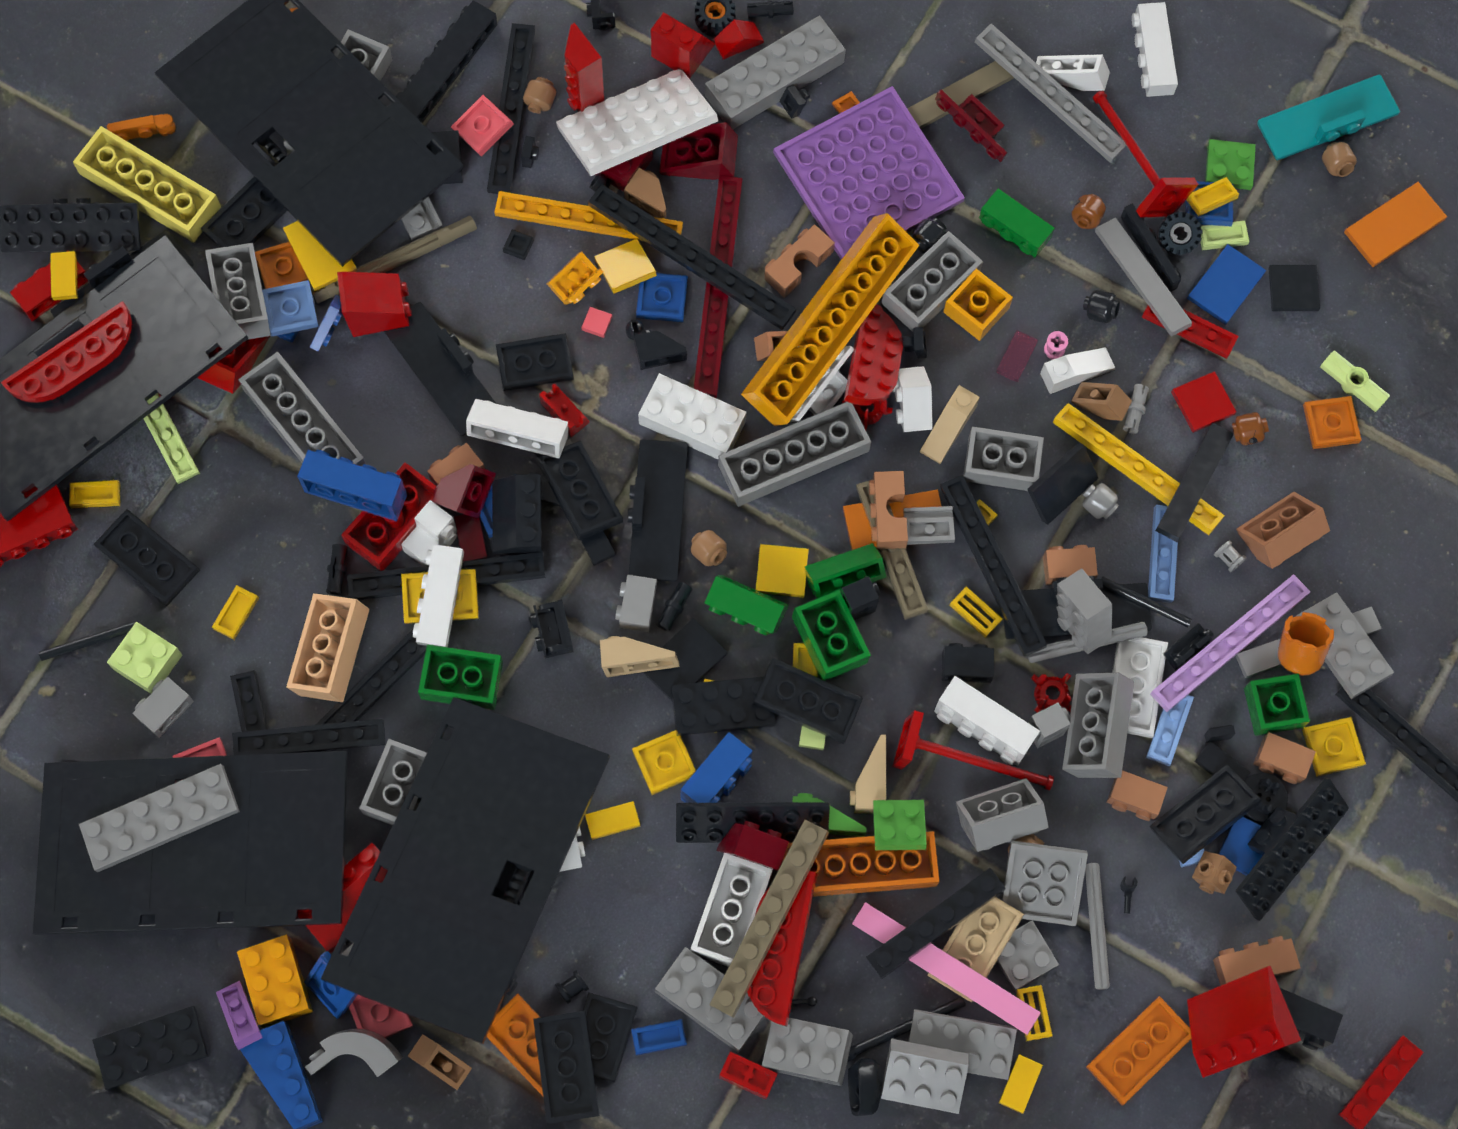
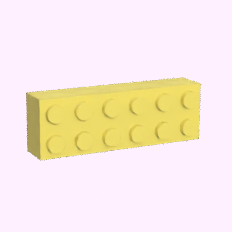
(147, 181)

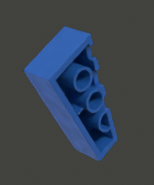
(283, 1075)

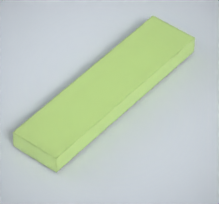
(170, 443)

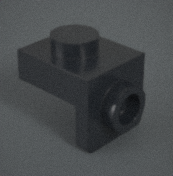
(600, 20)

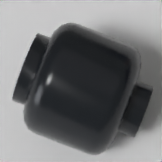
(928, 233)
(1101, 306)

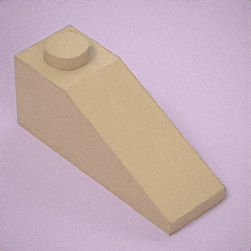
(950, 424)
(631, 656)
(872, 780)

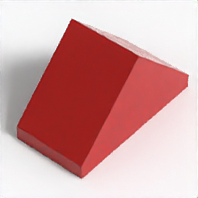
(737, 38)

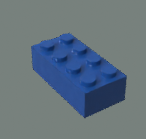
(352, 484)

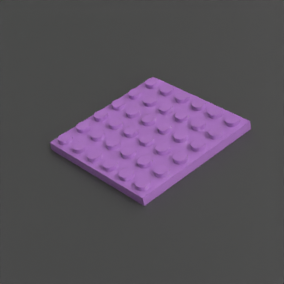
(868, 166)

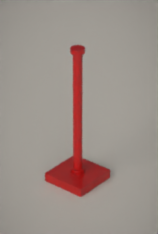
(1167, 192)
(911, 740)

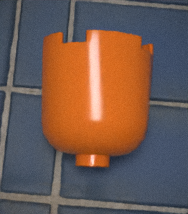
(1304, 643)

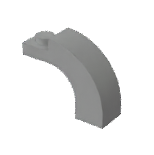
(368, 1045)

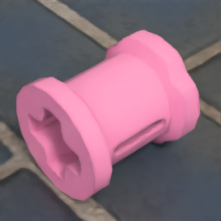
(1062, 343)

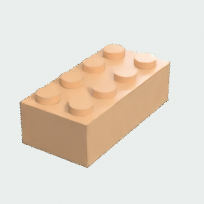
(328, 647)

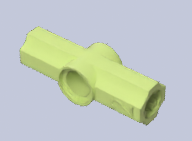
(1366, 390)

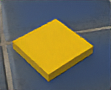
(625, 266)
(782, 570)
(1335, 746)
(664, 762)

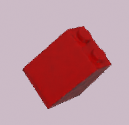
(678, 45)
(373, 301)

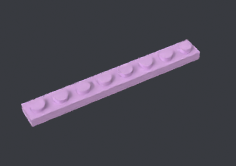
(1230, 643)

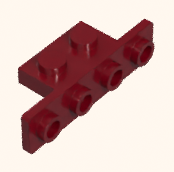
(976, 120)

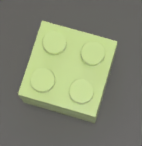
(144, 657)

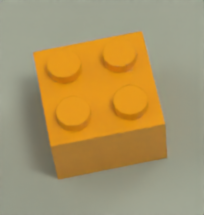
(977, 304)

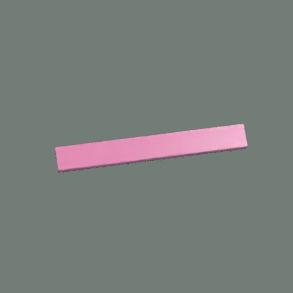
(953, 972)

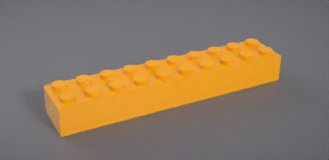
(830, 320)

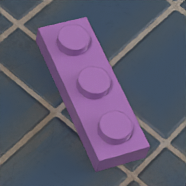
(239, 1015)

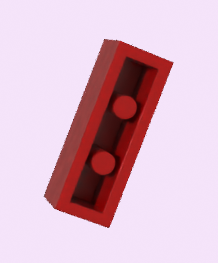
(35, 293)

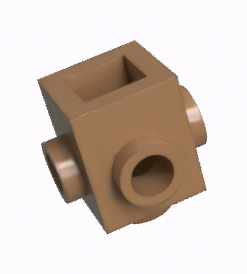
(1214, 873)

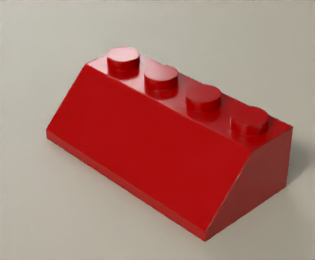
(583, 71)
(355, 876)

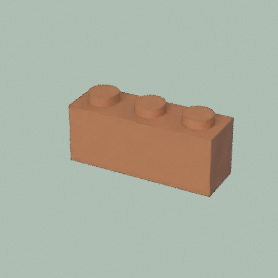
(1277, 953)

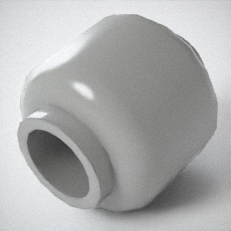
(1100, 501)

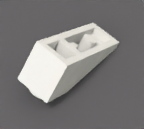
(1077, 71)
(1075, 369)

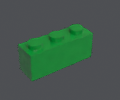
(1016, 223)
(843, 569)

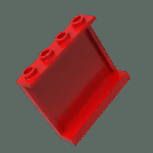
(35, 525)

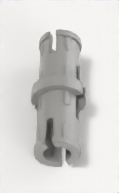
(1136, 408)

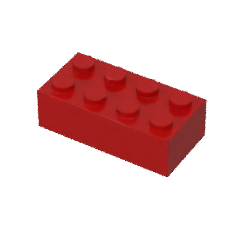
(381, 538)

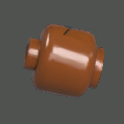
(1088, 211)
(1250, 428)

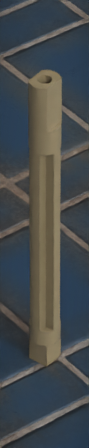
(405, 254)

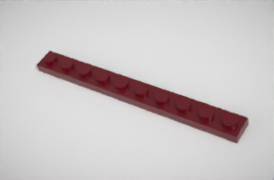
(716, 301)

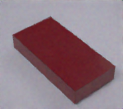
(470, 537)

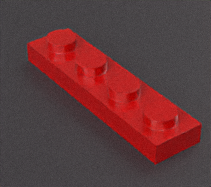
(1202, 333)
(1381, 1083)

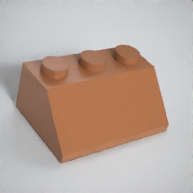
(1284, 529)

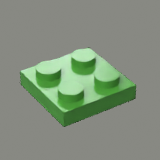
(1231, 161)
(899, 825)

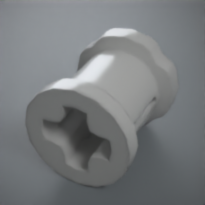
(1230, 556)

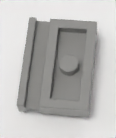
(421, 220)
(930, 525)

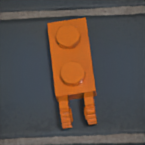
(143, 127)

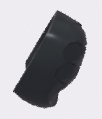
(864, 1087)

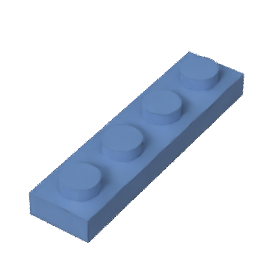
(1162, 562)

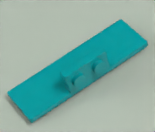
(1328, 117)

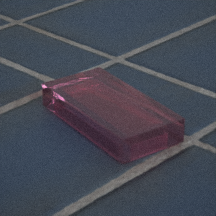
(1017, 356)

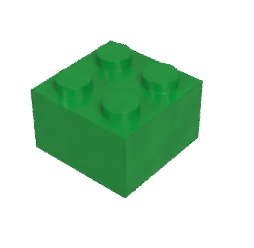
(1276, 704)

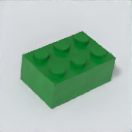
(746, 605)
(830, 635)
(460, 675)

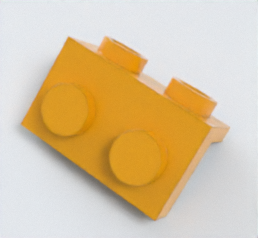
(575, 279)

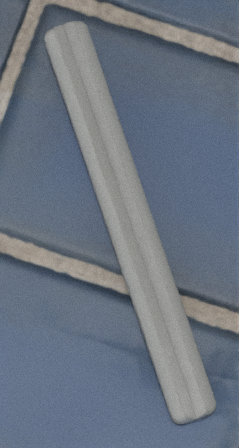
(1067, 646)
(1097, 926)

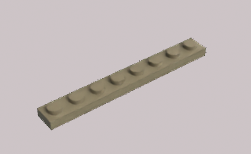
(769, 918)

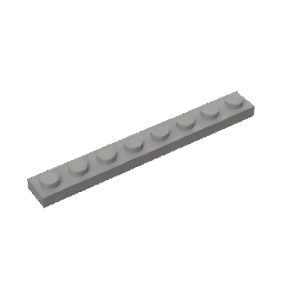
(1050, 93)

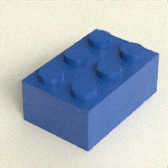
(718, 772)

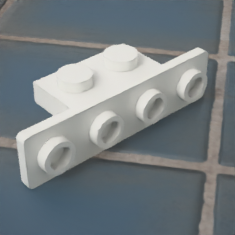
(828, 388)

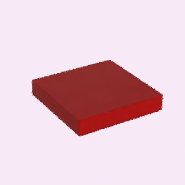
(1203, 401)

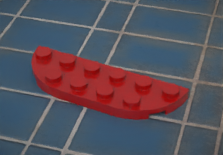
(73, 358)
(874, 359)
(776, 978)

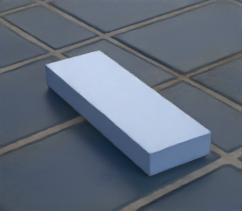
(1169, 732)

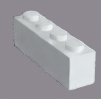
(1155, 49)
(517, 428)
(439, 595)

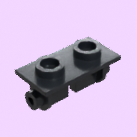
(1188, 646)

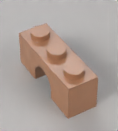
(810, 246)
(888, 530)

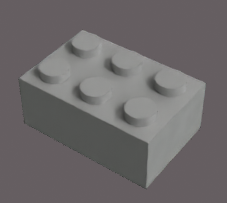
(1002, 458)
(1084, 611)
(392, 782)
(1002, 815)
(808, 1051)
(924, 1076)

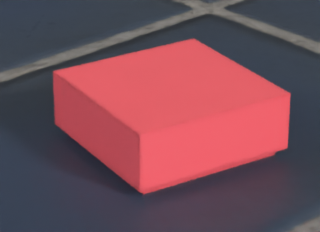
(597, 322)

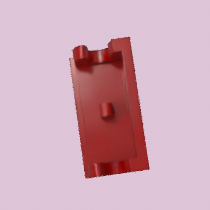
(562, 407)
(748, 1075)

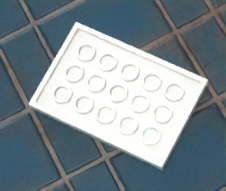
(636, 121)

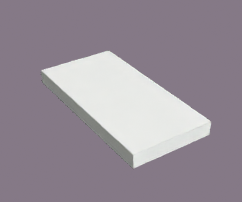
(1144, 664)

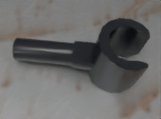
(1128, 893)

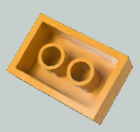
(274, 981)

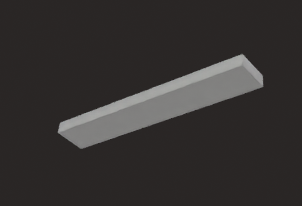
(1143, 277)
(1266, 656)

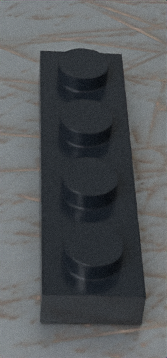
(1155, 254)

